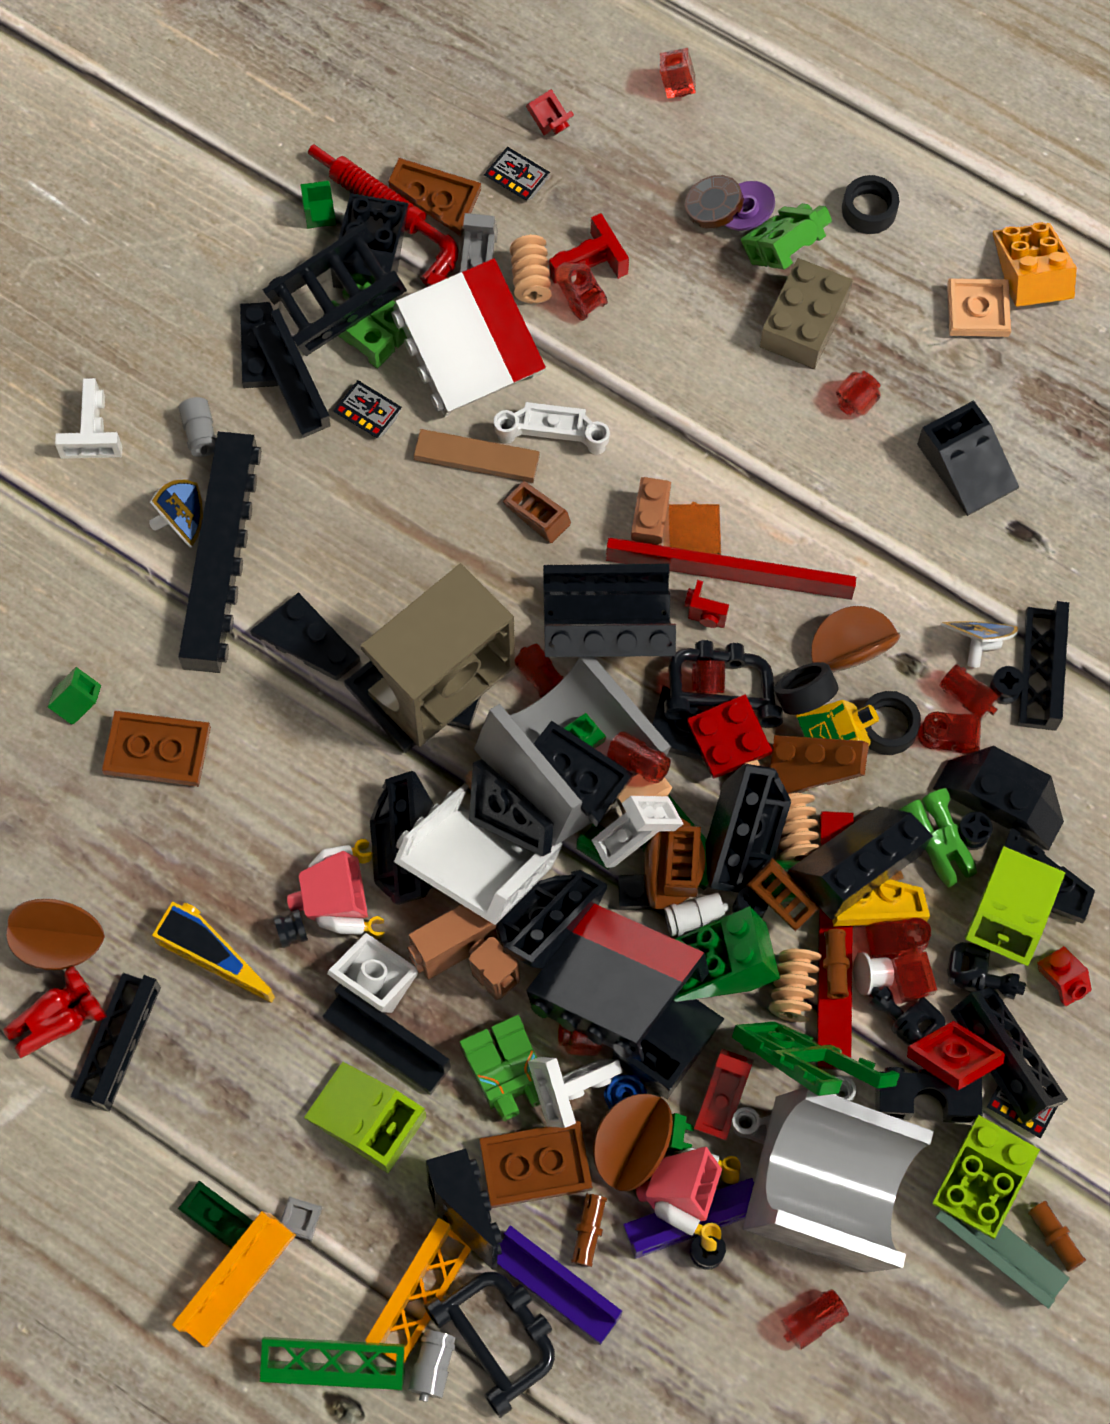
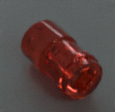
(538, 669)
(972, 694)
(639, 757)
(811, 1321)

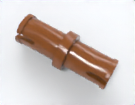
(836, 964)
(588, 1230)
(1057, 1236)

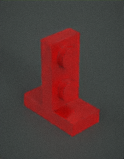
(595, 251)
(723, 1094)

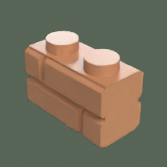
(651, 511)
(493, 967)

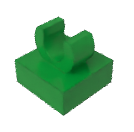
(587, 731)
(679, 1128)

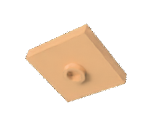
(979, 307)

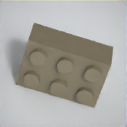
(806, 313)

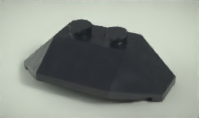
(1005, 792)
(396, 811)
(745, 826)
(548, 916)

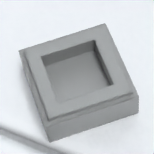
(301, 1218)

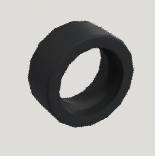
(870, 185)
(806, 688)
(908, 708)

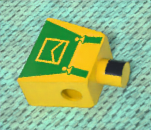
(838, 721)

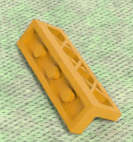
(234, 1278)
(409, 1283)

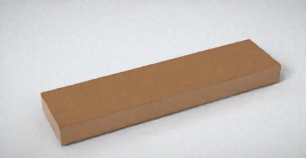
(476, 455)

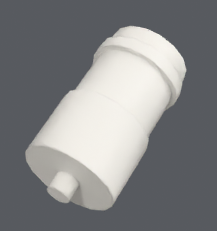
(694, 914)

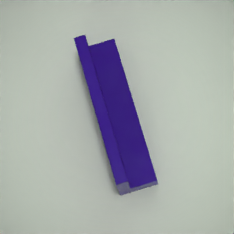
(653, 1234)
(557, 1286)

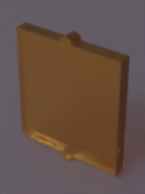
(695, 527)

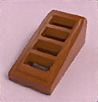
(551, 524)
(679, 887)
(775, 902)

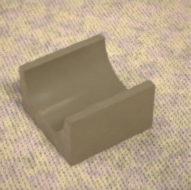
(441, 654)

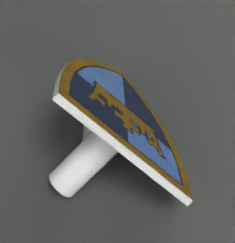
(180, 507)
(983, 637)

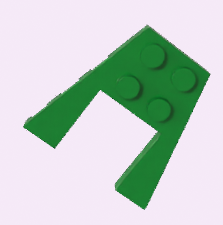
(793, 1050)

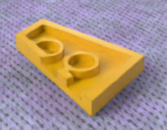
(887, 902)

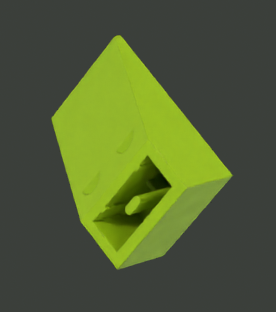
(1015, 906)
(366, 1116)
(985, 1176)

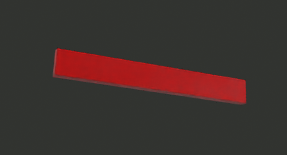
(732, 568)
(833, 1015)

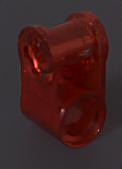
(582, 294)
(708, 677)
(955, 732)
(893, 937)

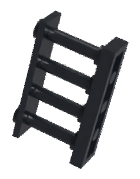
(360, 303)

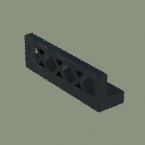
(292, 375)
(606, 577)
(1055, 670)
(387, 1039)
(123, 1044)
(1015, 1077)

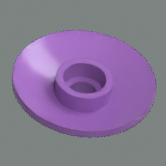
(757, 206)

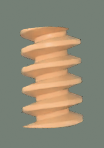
(530, 269)
(796, 834)
(792, 984)

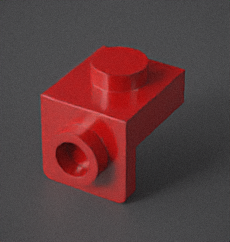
(549, 113)
(706, 611)
(1066, 975)

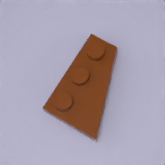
(436, 192)
(817, 761)

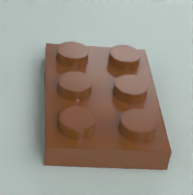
(156, 748)
(535, 1165)

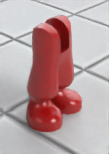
(51, 1016)

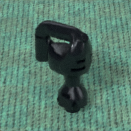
(977, 976)
(907, 1022)

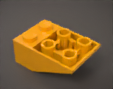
(1035, 264)

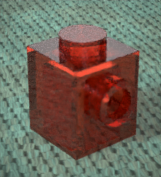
(677, 73)
(913, 975)

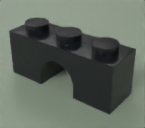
(957, 1106)

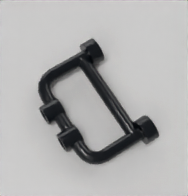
(679, 703)
(535, 1327)

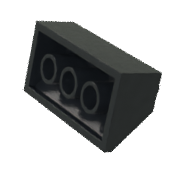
(860, 859)

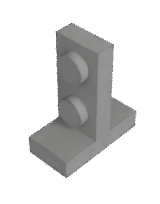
(478, 240)

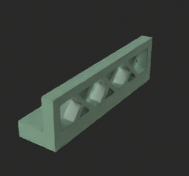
(1013, 1258)

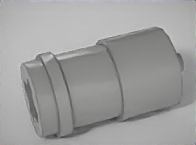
(198, 426)
(432, 1365)

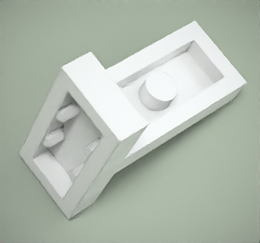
(92, 440)
(642, 821)
(556, 1090)

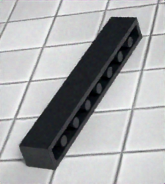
(219, 553)

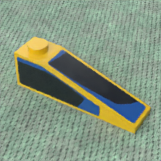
(193, 939)

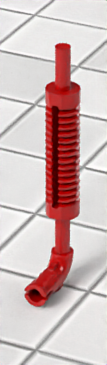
(360, 182)

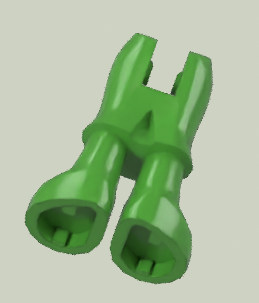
(946, 841)

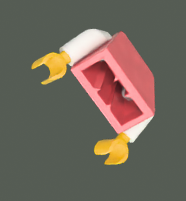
(335, 892)
(685, 1188)

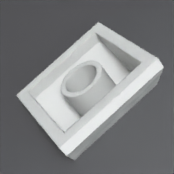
(374, 973)

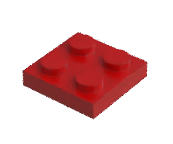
(729, 736)
(955, 1055)

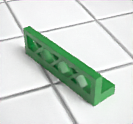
(332, 1372)

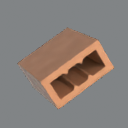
(447, 940)

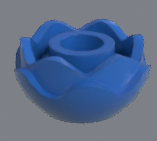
(622, 1084)

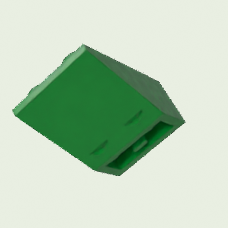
(736, 956)

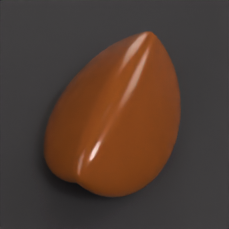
(853, 637)
(655, 869)
(53, 934)
(632, 1140)

